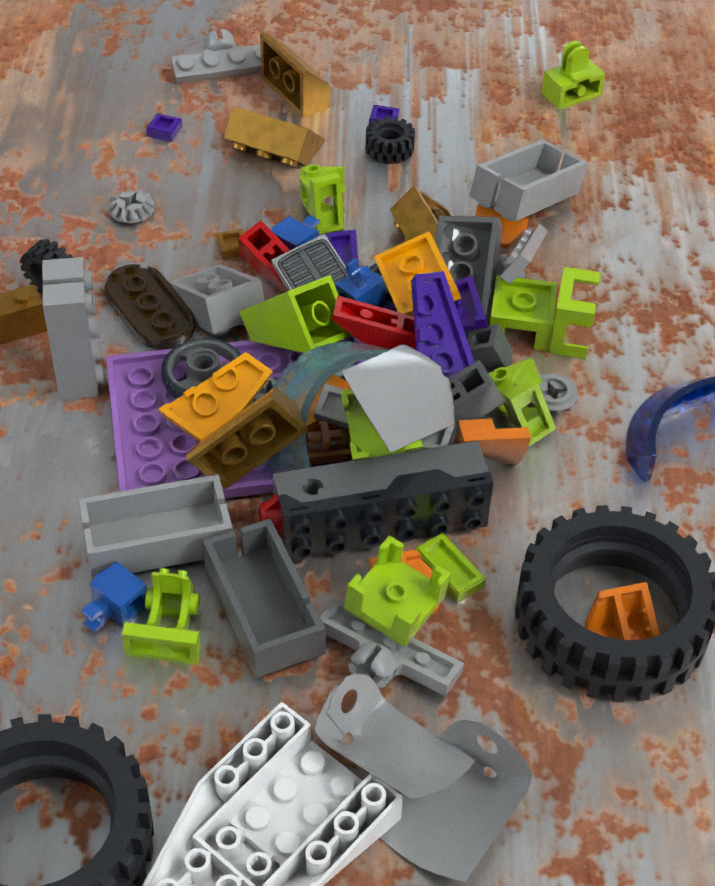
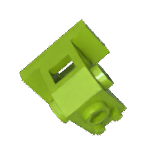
(315, 186)
(520, 387)
(173, 598)

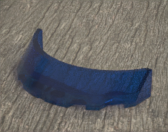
(664, 403)

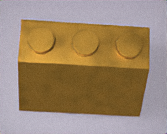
(292, 77)
(272, 137)
(417, 214)
(21, 314)
(249, 438)

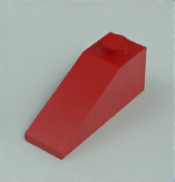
(258, 248)
(374, 324)

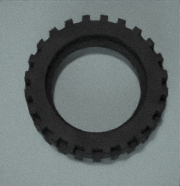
(601, 661)
(84, 755)

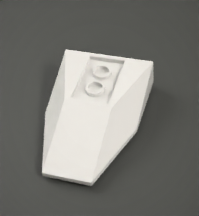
(275, 814)

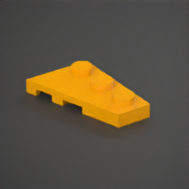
(218, 398)

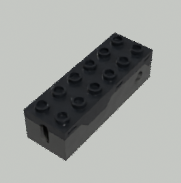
(380, 496)

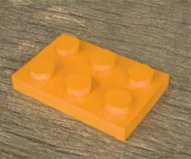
(407, 259)

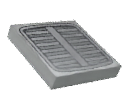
(309, 263)

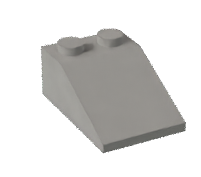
(218, 296)

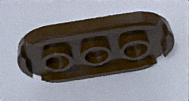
(149, 307)

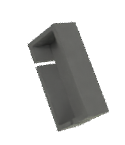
(264, 598)

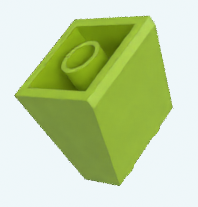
(296, 318)

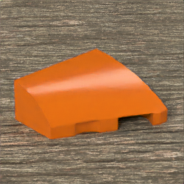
(500, 445)

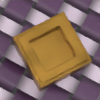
(228, 243)

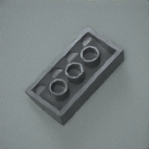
(472, 248)

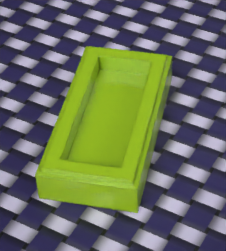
(464, 576)

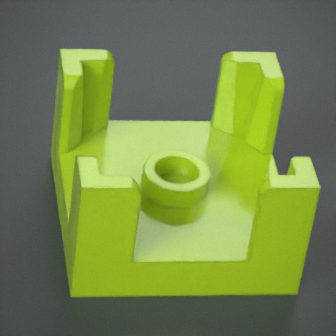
(525, 306)
(572, 312)
(364, 438)
(396, 595)

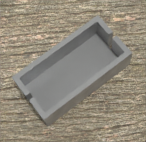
(527, 180)
(71, 327)
(153, 524)

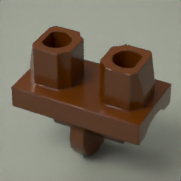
(328, 445)

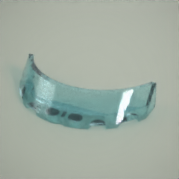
(302, 382)

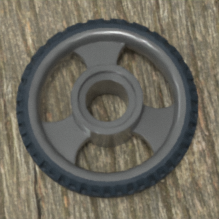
(201, 359)

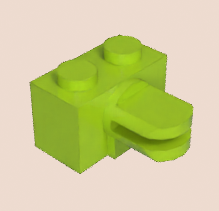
(574, 80)

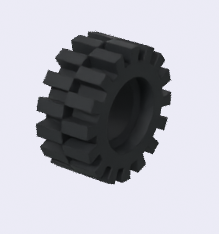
(390, 140)
(33, 258)

